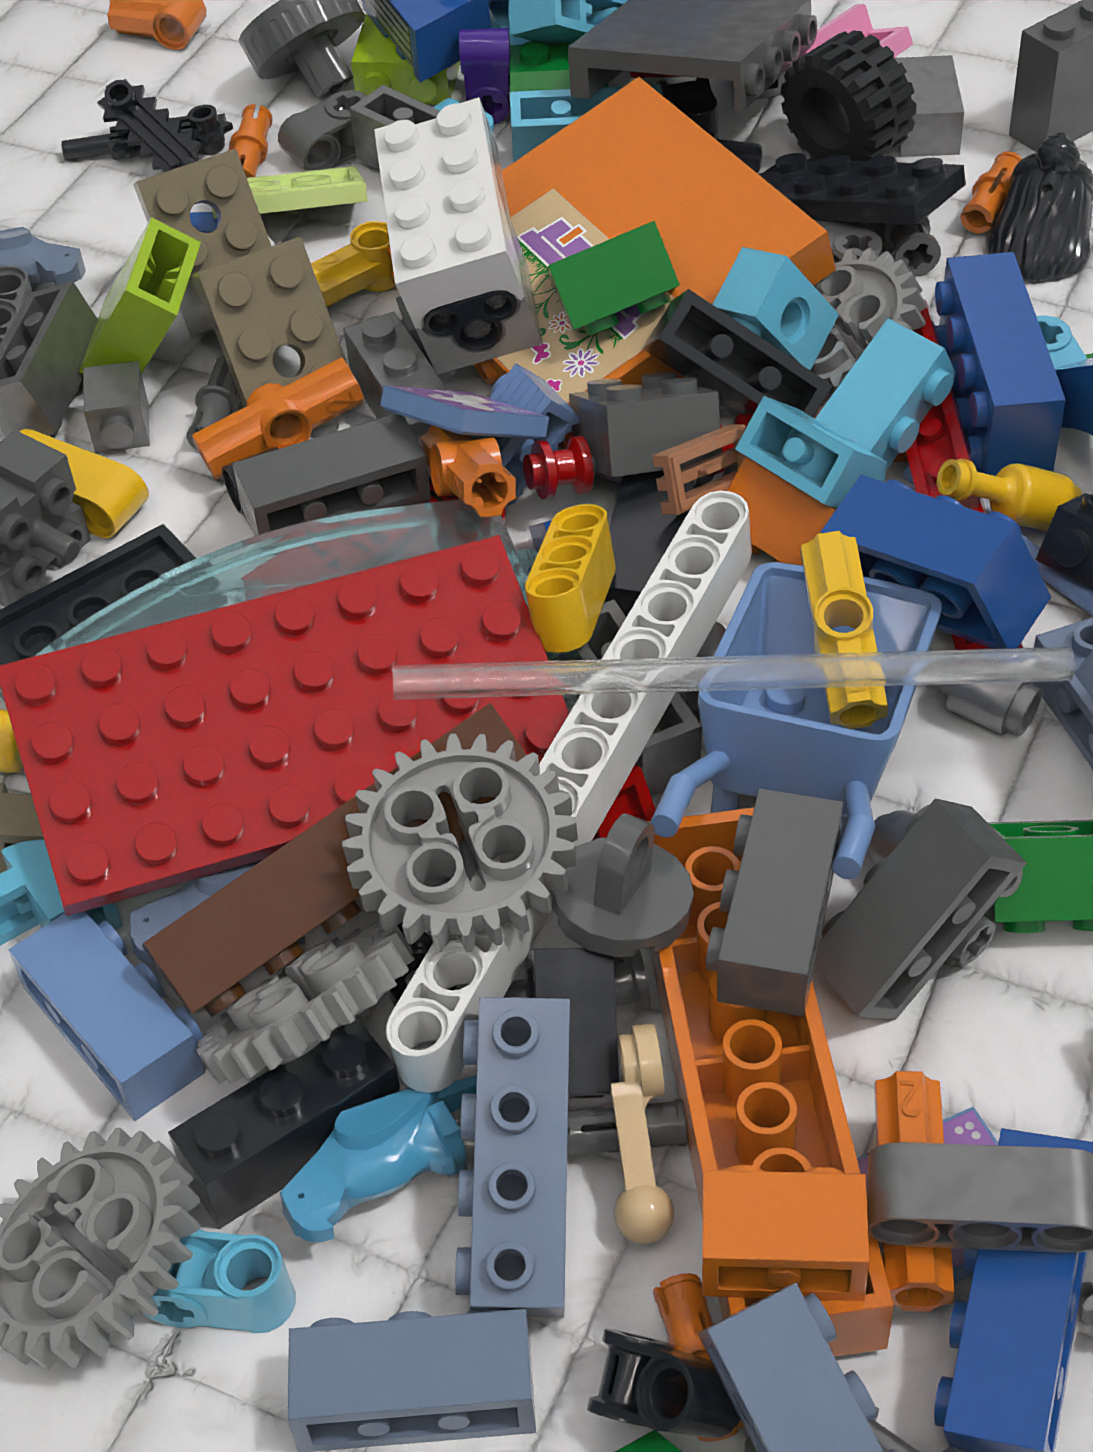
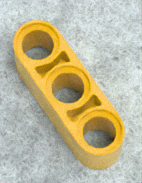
(104, 488)
(571, 577)

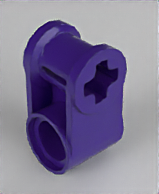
(487, 68)

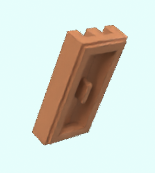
(675, 477)

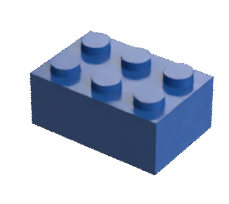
(958, 554)

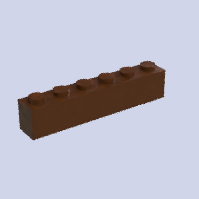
(285, 897)

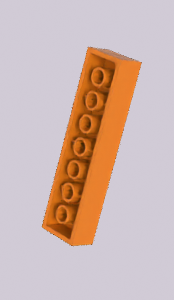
(753, 1078)

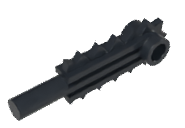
(201, 120)
(148, 126)

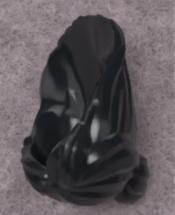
(1047, 213)

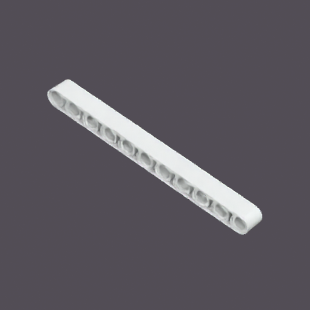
(592, 763)

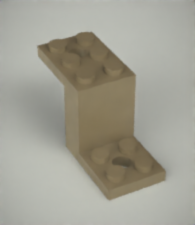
(240, 282)

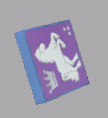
(464, 412)

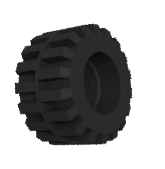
(848, 99)

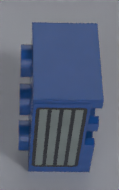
(427, 29)

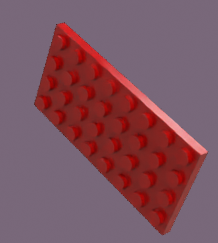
(255, 717)

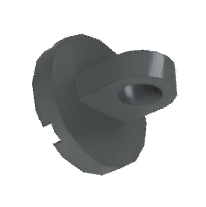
(624, 893)

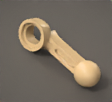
(643, 1209)

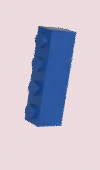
(1012, 1341)

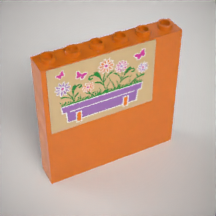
(617, 171)

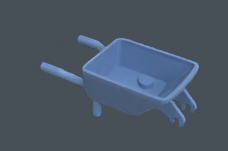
(786, 735)

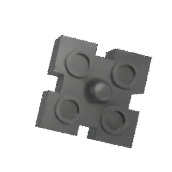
(35, 515)

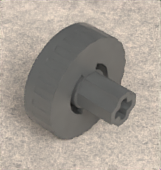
(304, 38)

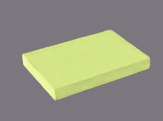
(307, 189)

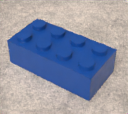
(1001, 363)

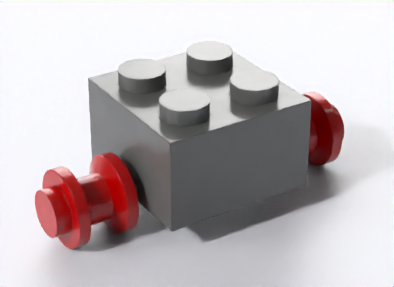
(623, 430)

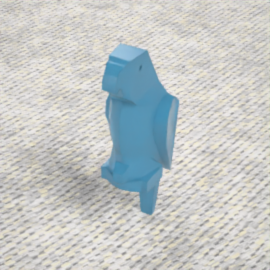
(376, 1154)

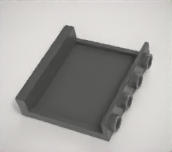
(695, 38)

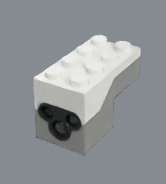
(455, 238)

